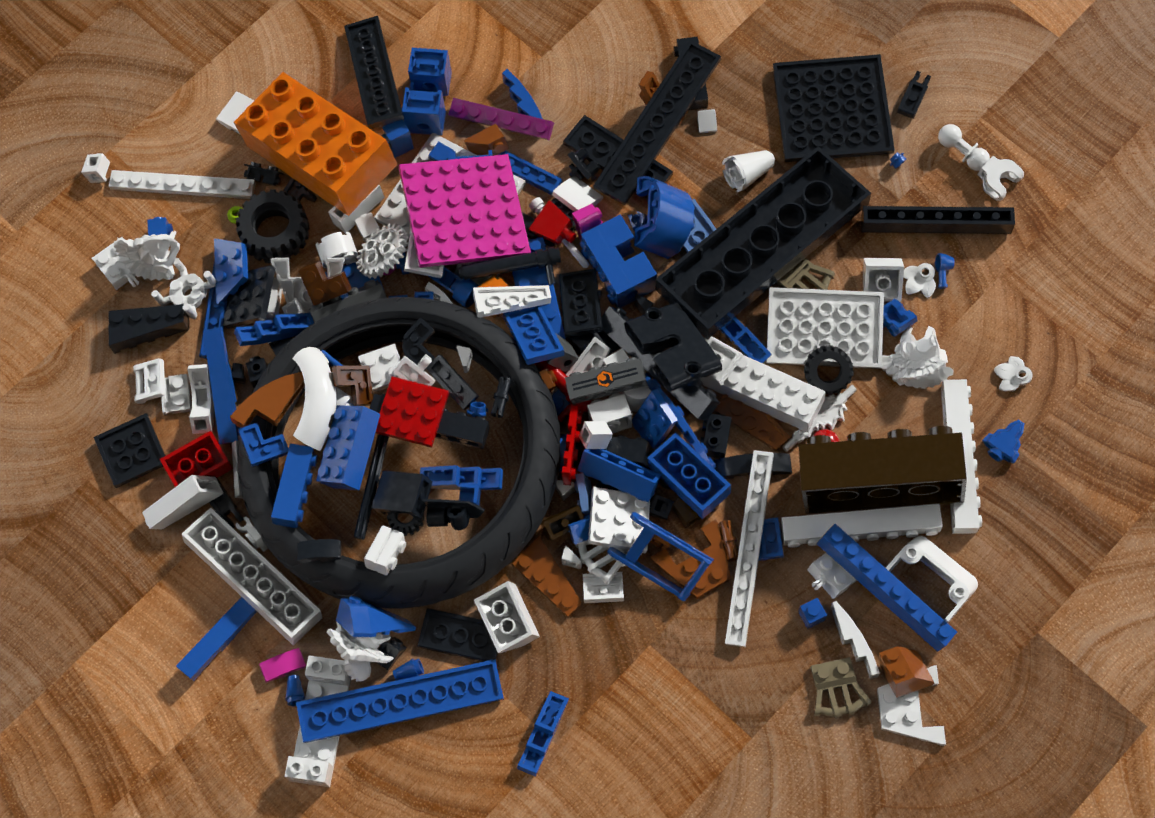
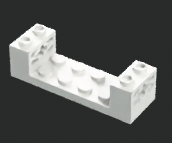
(315, 760)

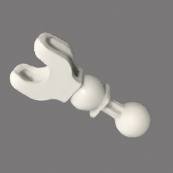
(978, 159)

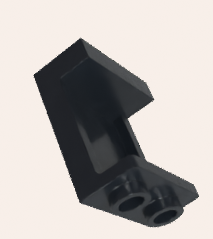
(402, 493)

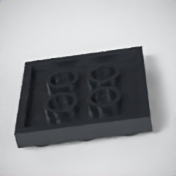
(251, 299)
(130, 450)

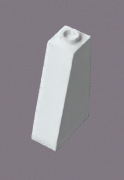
(182, 500)

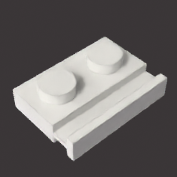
(177, 395)
(597, 591)

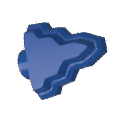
(1005, 442)

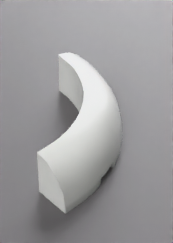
(319, 397)

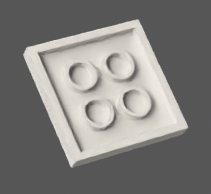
(611, 520)

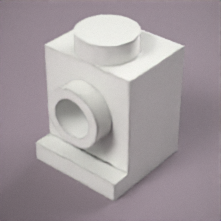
(95, 168)

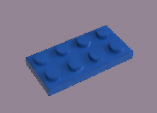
(533, 334)

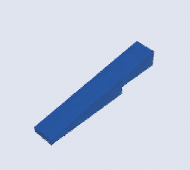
(221, 384)
(216, 639)

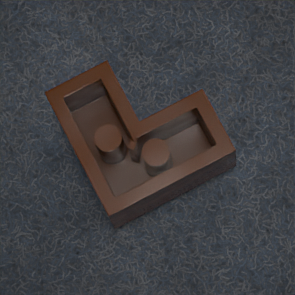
(319, 286)

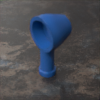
(942, 264)

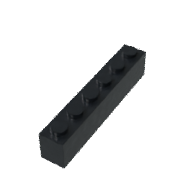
(453, 426)

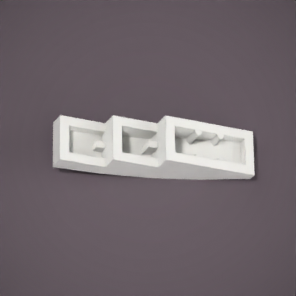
(851, 634)

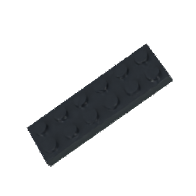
(603, 145)

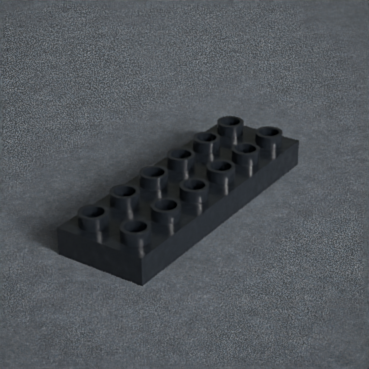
(763, 241)

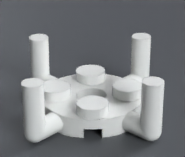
(184, 283)

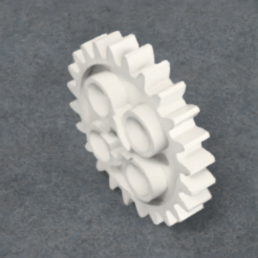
(382, 250)

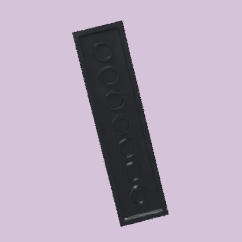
(373, 72)

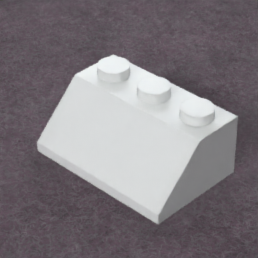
(506, 617)

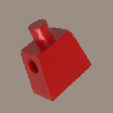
(553, 225)

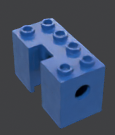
(429, 82)
(605, 250)

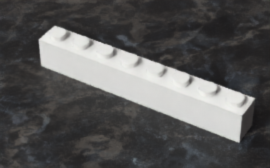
(957, 416)
(863, 524)

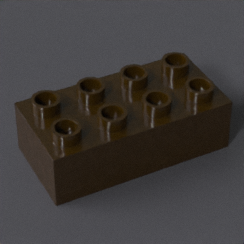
(882, 471)

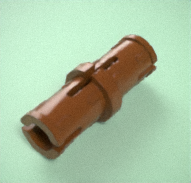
(728, 540)

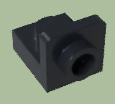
(392, 648)

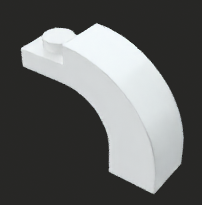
(202, 400)

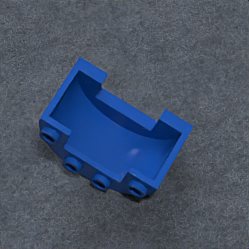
(668, 218)

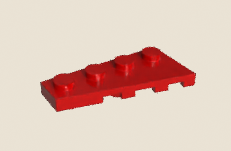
(572, 438)

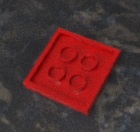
(412, 411)

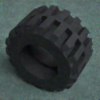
(829, 352)

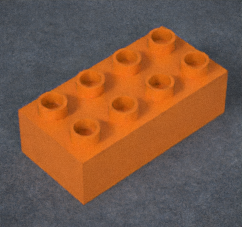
(316, 143)

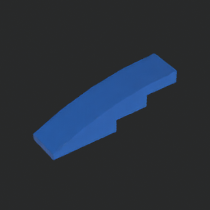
(520, 95)
(279, 328)
(745, 340)
(450, 476)
(542, 733)

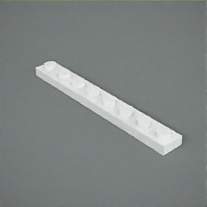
(182, 184)

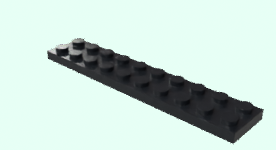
(657, 122)

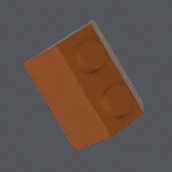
(904, 670)

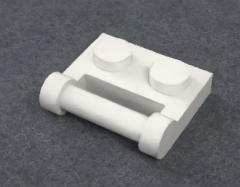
(153, 380)

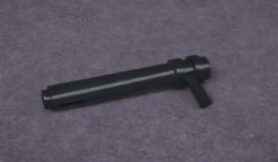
(539, 258)

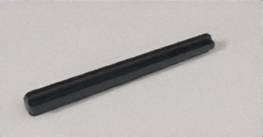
(371, 487)

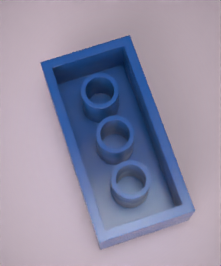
(348, 447)
(689, 475)

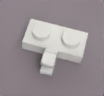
(410, 371)
(252, 534)

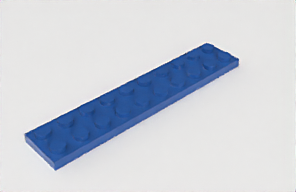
(399, 701)

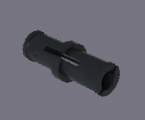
(501, 397)

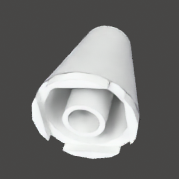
(746, 168)

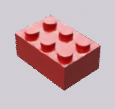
(197, 457)

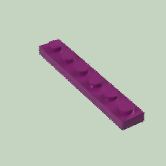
(502, 118)

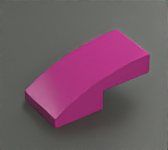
(282, 664)

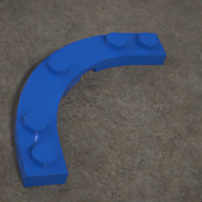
(682, 425)

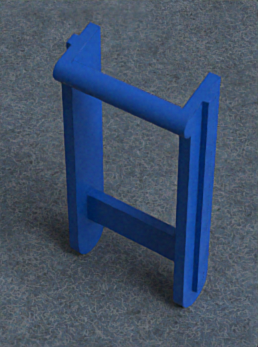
(641, 542)

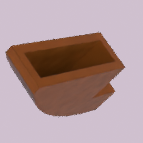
(269, 401)

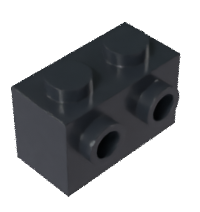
(716, 435)

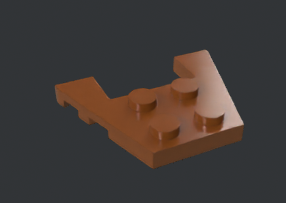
(715, 574)

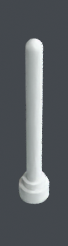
(536, 206)

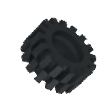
(405, 528)

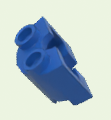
(896, 318)

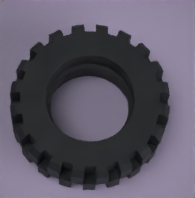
(266, 206)

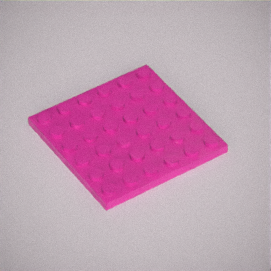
(463, 210)

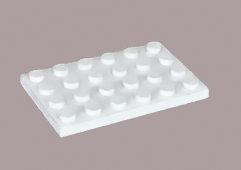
(815, 317)

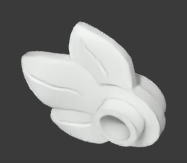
(918, 282)
(1010, 374)

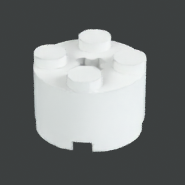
(337, 246)

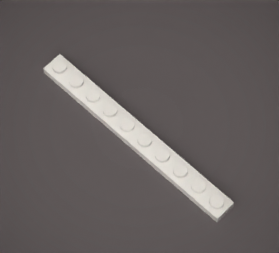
(749, 549)

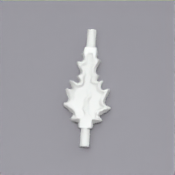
(828, 415)

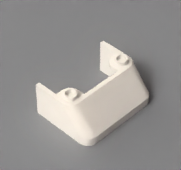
(961, 581)

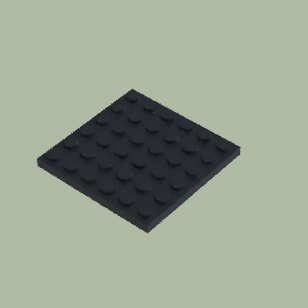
(833, 106)

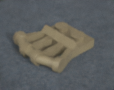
(800, 271)
(832, 676)

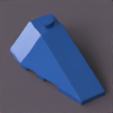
(367, 620)

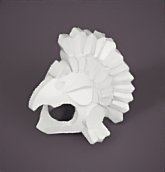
(149, 255)
(917, 362)
(358, 651)

